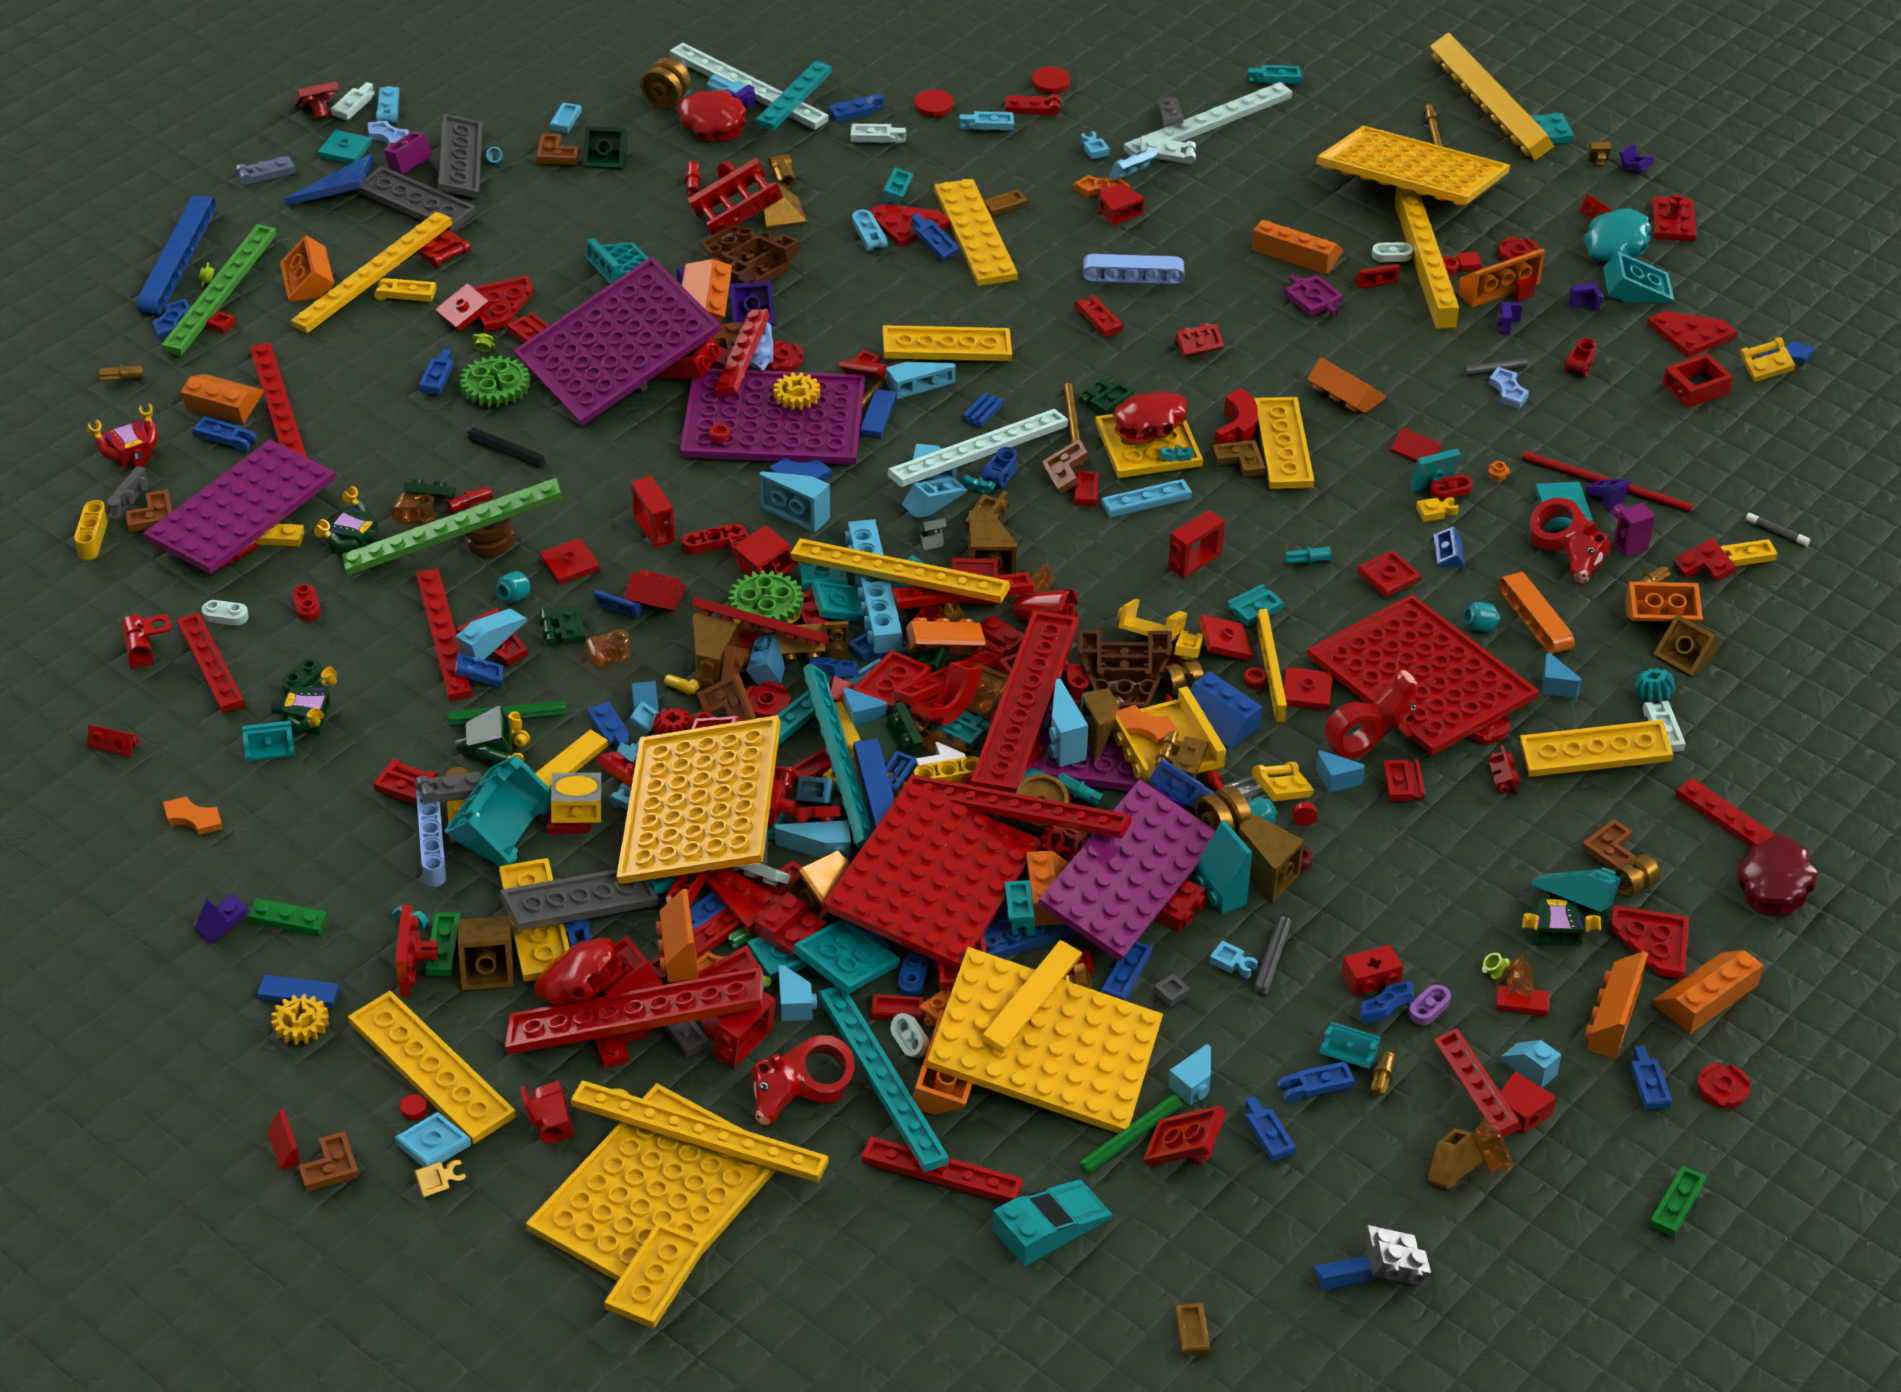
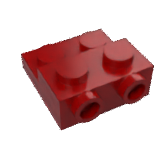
(1182, 906)
(787, 923)

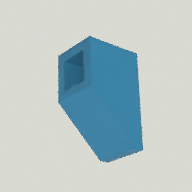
(766, 660)

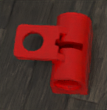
(135, 635)
(549, 1112)

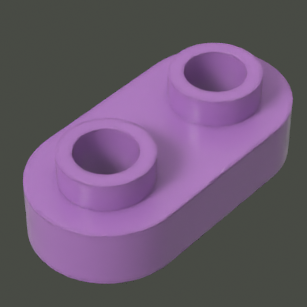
(1425, 1006)

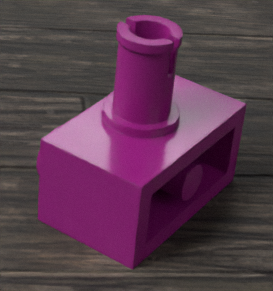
(408, 152)
(1633, 528)

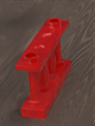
(730, 185)

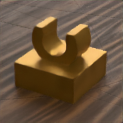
(1599, 152)
(952, 612)
(1081, 976)

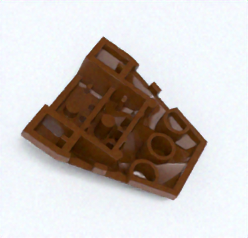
(752, 255)
(1125, 668)

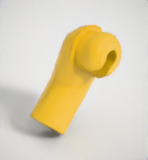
(683, 685)
(520, 737)

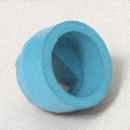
(489, 154)

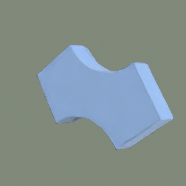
(385, 132)
(1511, 392)

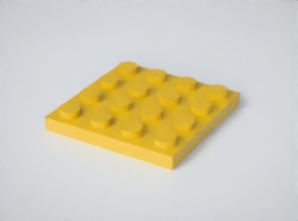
(1144, 458)

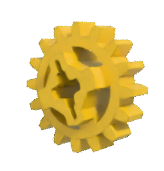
(797, 391)
(300, 1019)

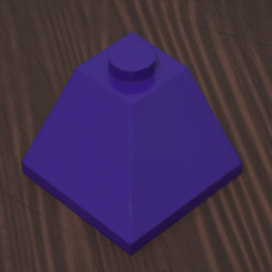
(749, 297)

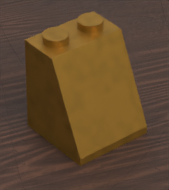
(991, 541)
(709, 646)
(1274, 858)
(817, 881)
(485, 953)

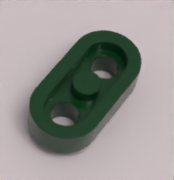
(302, 675)

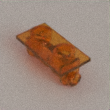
(1042, 579)
(940, 736)
(1520, 976)
(1492, 1147)

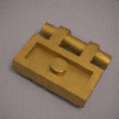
(1189, 756)

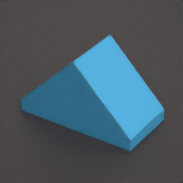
(1559, 679)
(645, 692)
(863, 707)
(1338, 772)
(816, 790)

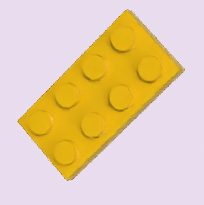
(655, 1275)

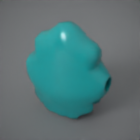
(1616, 231)

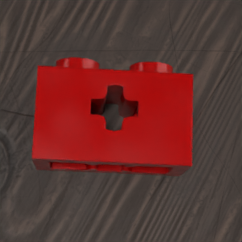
(1371, 970)

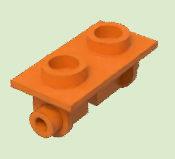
(934, 1006)

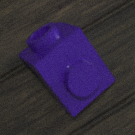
(746, 95)
(1634, 162)
(1586, 295)
(1509, 313)

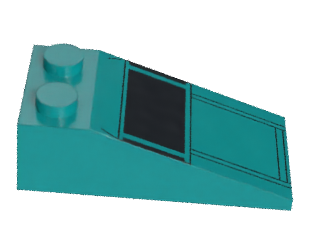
(1048, 1219)

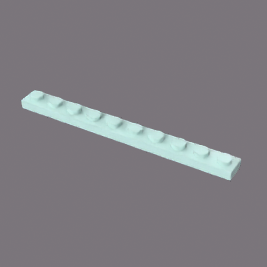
(763, 93)
(1217, 116)
(977, 447)

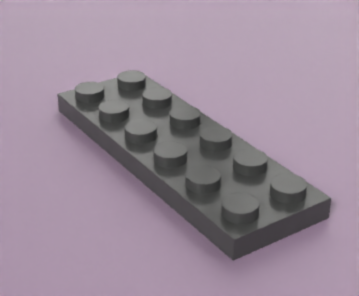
(460, 156)
(414, 197)
(574, 899)

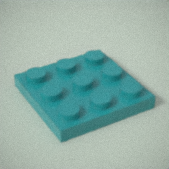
(846, 955)

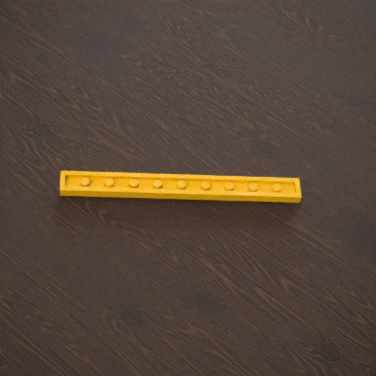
(371, 272)
(900, 570)
(700, 1131)

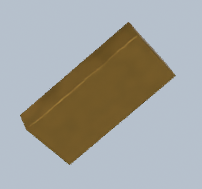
(1006, 202)
(1192, 1329)

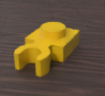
(1434, 509)
(435, 1177)

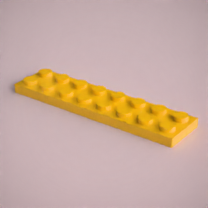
(975, 232)
(432, 1067)

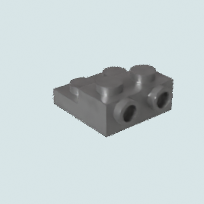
(1395, 1256)

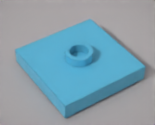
(433, 1140)

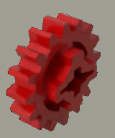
(1064, 841)

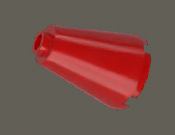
(1056, 602)

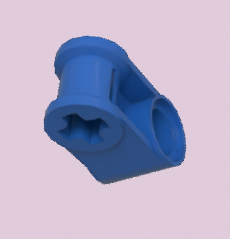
(1001, 467)

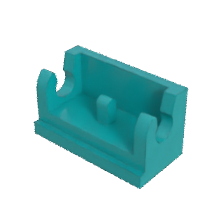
(896, 186)
(268, 741)
(1020, 906)
(1350, 1045)

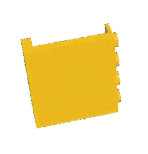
(1188, 720)

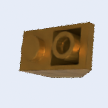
(838, 641)
(1454, 1158)

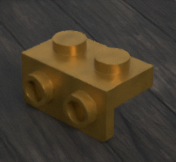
(987, 503)

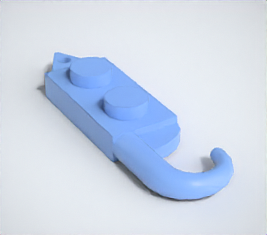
(764, 351)

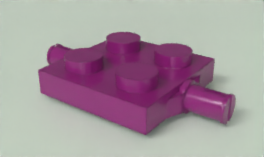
(1313, 295)

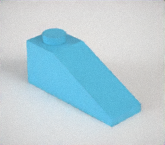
(918, 377)
(932, 495)
(488, 633)
(815, 838)

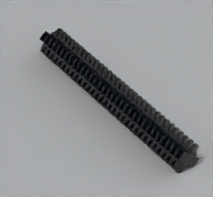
(506, 447)

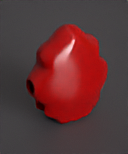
(712, 115)
(1149, 416)
(579, 972)

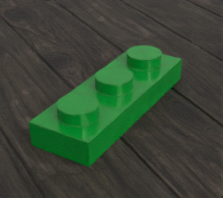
(287, 917)
(446, 933)
(1678, 1201)

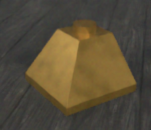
(784, 212)
(1688, 646)
(1099, 712)

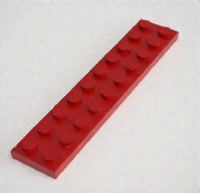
(1025, 702)
(635, 1010)

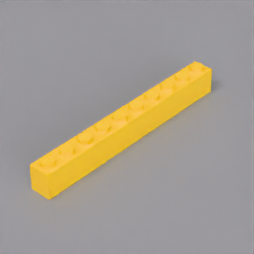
(1491, 96)
(1427, 258)

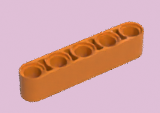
(1536, 613)

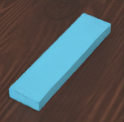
(1146, 498)

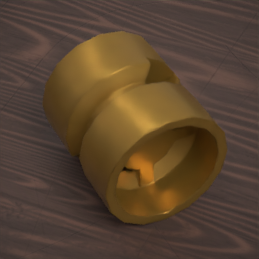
(1181, 676)
(1637, 875)

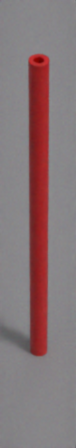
(1584, 474)

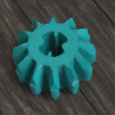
(1654, 685)

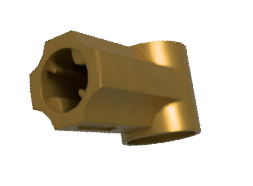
(782, 169)

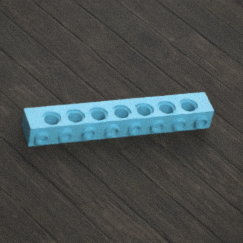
(875, 592)

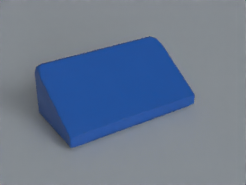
(1449, 548)
(618, 604)
(1343, 1273)

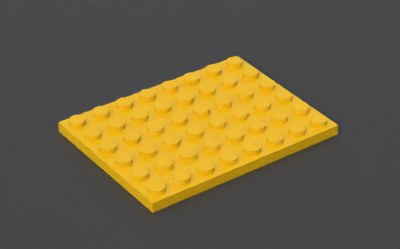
(1413, 165)
(699, 800)
(1074, 1056)
(643, 1180)

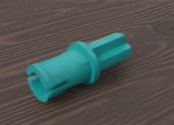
(1308, 555)
(1080, 790)

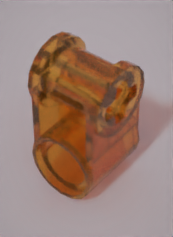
(413, 508)
(606, 649)

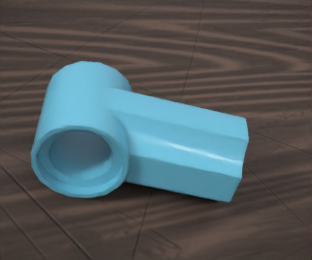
(718, 83)

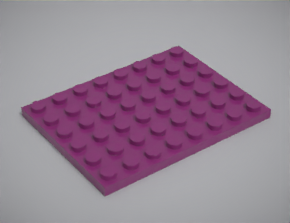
(617, 340)
(767, 430)

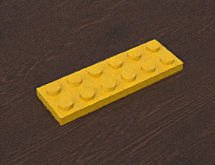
(947, 343)
(1284, 443)
(1596, 748)
(538, 945)

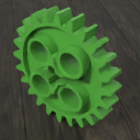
(482, 386)
(767, 596)

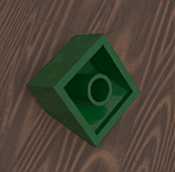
(605, 147)

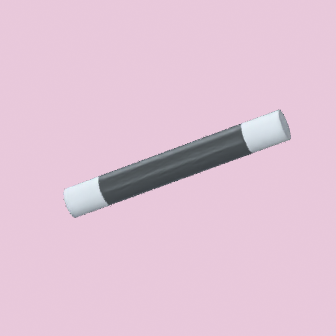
(1777, 529)

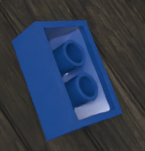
(1227, 709)

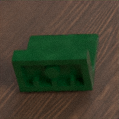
(894, 733)

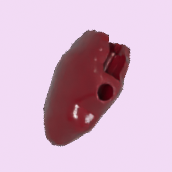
(1777, 876)

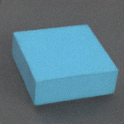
(643, 717)

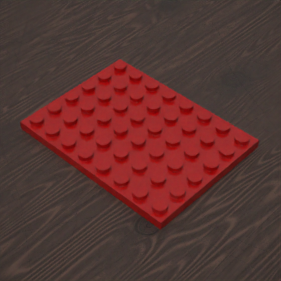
(1456, 678)
(931, 875)

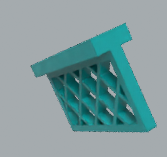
(614, 259)

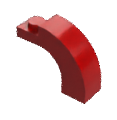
(1244, 413)
(954, 697)

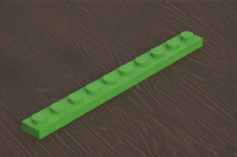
(218, 290)
(452, 526)

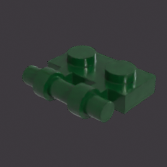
(1106, 396)
(438, 488)
(570, 625)

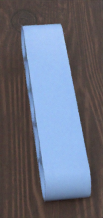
(1133, 268)
(431, 842)

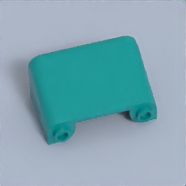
(500, 811)

